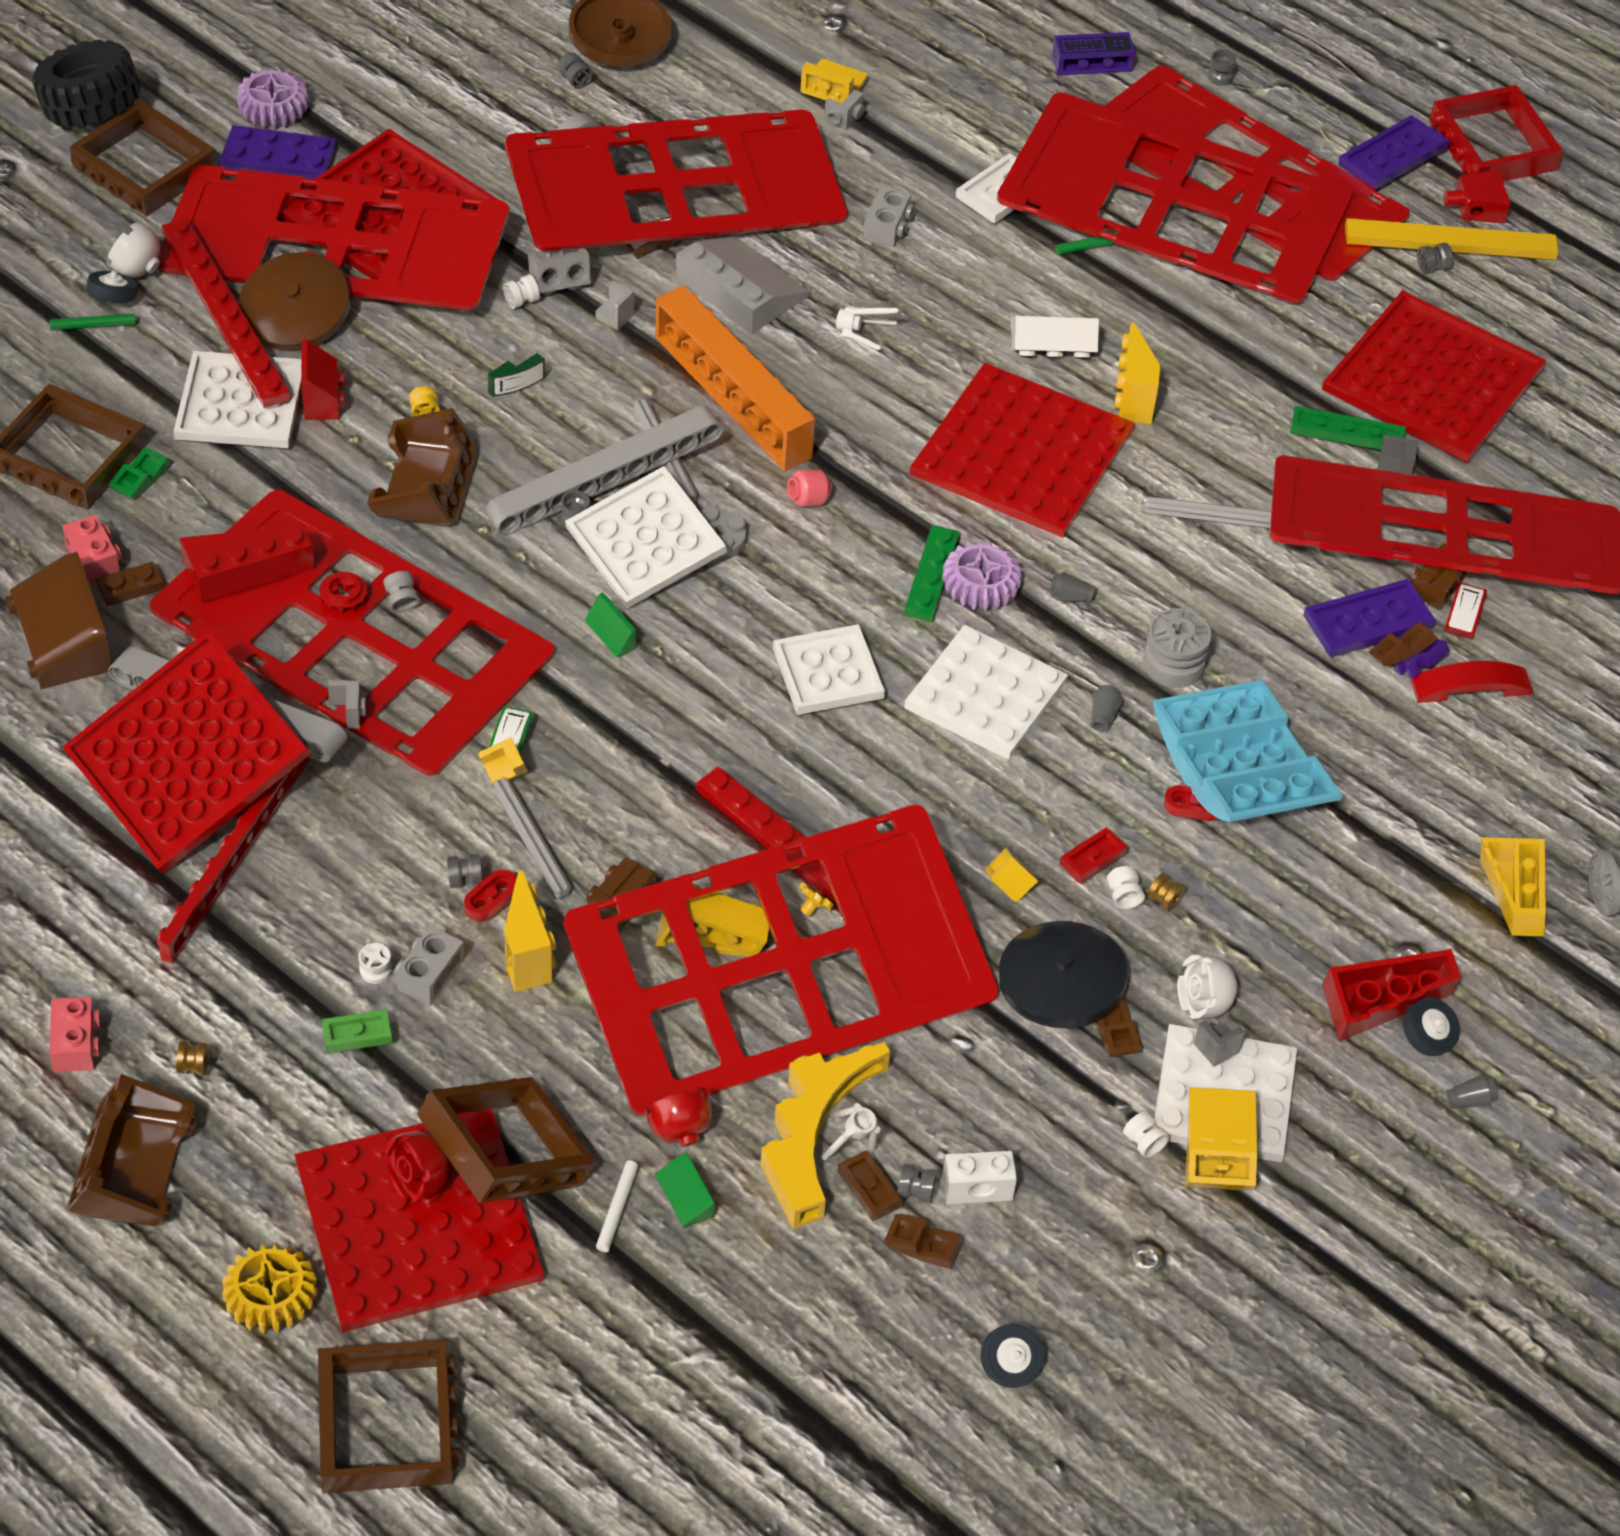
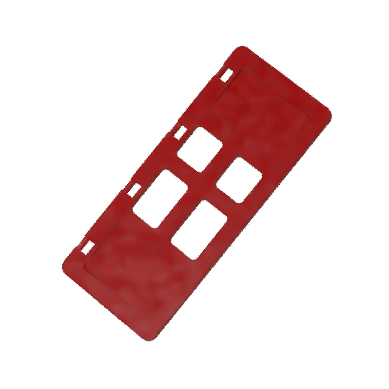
(1201, 112)
(579, 201)
(433, 259)
(1548, 534)

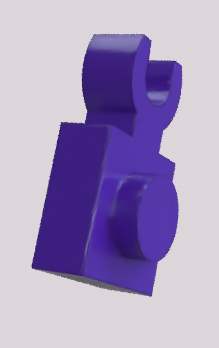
(1427, 658)

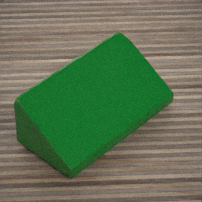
(611, 626)
(686, 1191)

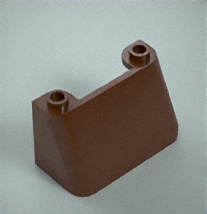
(430, 471)
(60, 623)
(131, 1154)

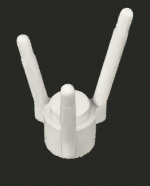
(851, 320)
(858, 1125)

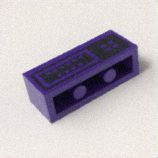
(1093, 53)

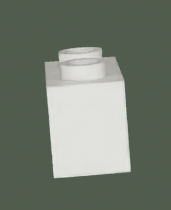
(979, 1177)

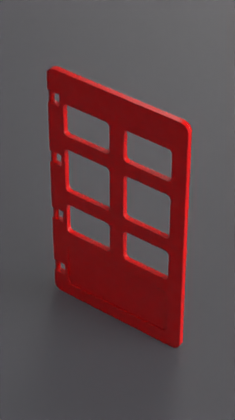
(1082, 154)
(247, 614)
(897, 917)

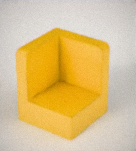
(503, 760)
(1011, 875)

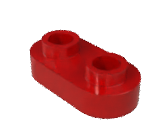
(1189, 804)
(488, 896)

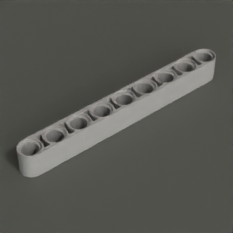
(604, 469)
(316, 733)

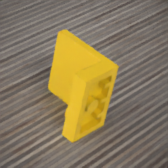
(830, 80)

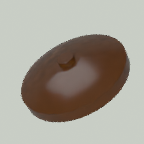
(620, 31)
(295, 300)

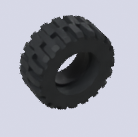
(86, 83)

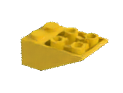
(1138, 380)
(527, 943)
(1221, 1139)

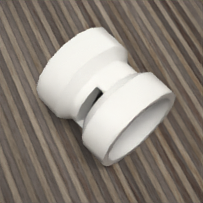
(521, 291)
(1126, 889)
(1146, 1134)

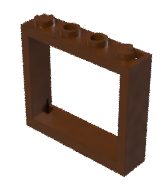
(160, 127)
(84, 413)
(485, 1181)
(381, 1358)

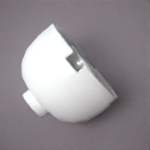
(136, 252)
(1206, 987)

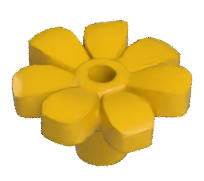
(813, 900)

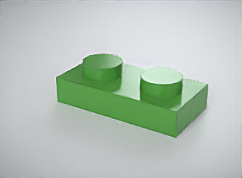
(356, 1031)

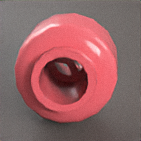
(809, 488)

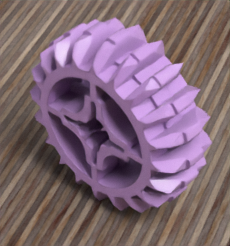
(272, 98)
(981, 576)

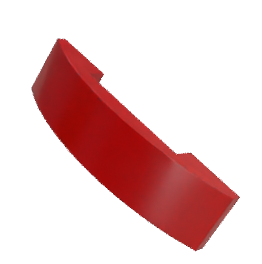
(1471, 677)

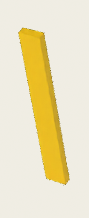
(1459, 238)

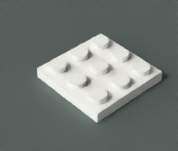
(828, 669)

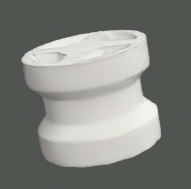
(370, 956)

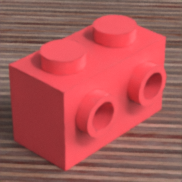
(93, 546)
(73, 1034)

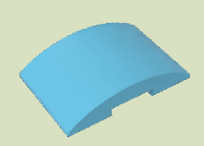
(1240, 753)

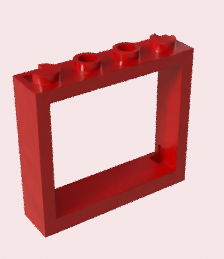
(1546, 150)

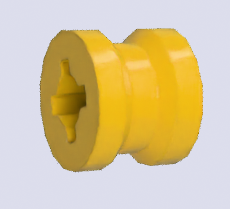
(423, 401)

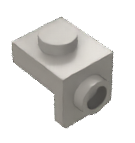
(844, 113)
(348, 694)

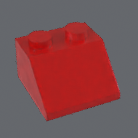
(320, 383)

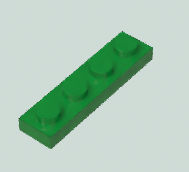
(1342, 428)
(928, 579)

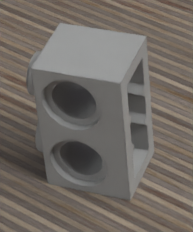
(888, 216)
(559, 275)
(433, 968)

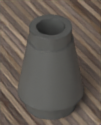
(1070, 588)
(1105, 706)
(1473, 1093)

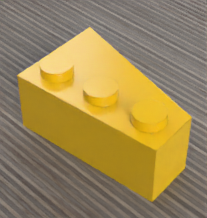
(1518, 881)
(723, 924)

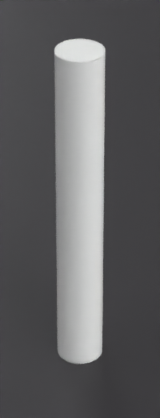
(617, 1206)

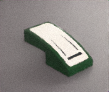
(512, 378)

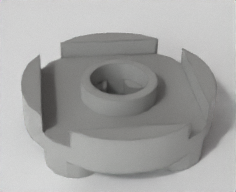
(730, 526)

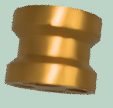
(1166, 891)
(192, 1058)

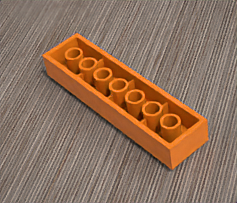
(734, 378)

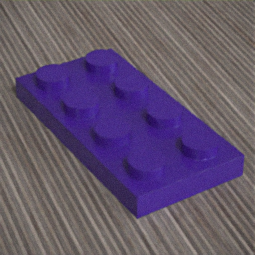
(277, 152)
(1393, 152)
(1367, 617)

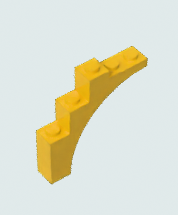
(818, 1089)

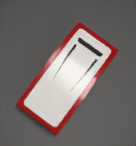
(1465, 610)

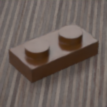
(129, 584)
(869, 1185)

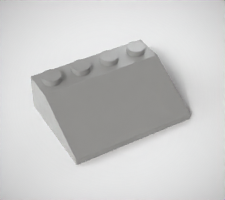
(738, 281)

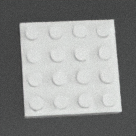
(224, 408)
(645, 537)
(986, 691)
(1257, 1067)

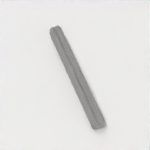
(648, 419)
(1207, 512)
(532, 838)

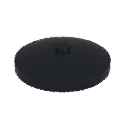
(1063, 974)

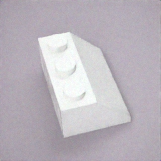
(1054, 335)

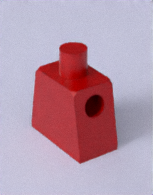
(1480, 197)

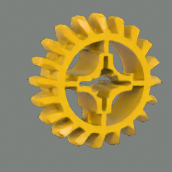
(249, 1295)

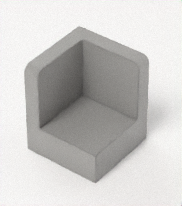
(618, 307)

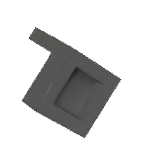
(1397, 455)
(1217, 1042)

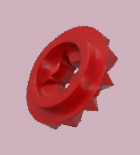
(349, 583)

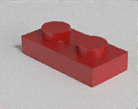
(1093, 855)

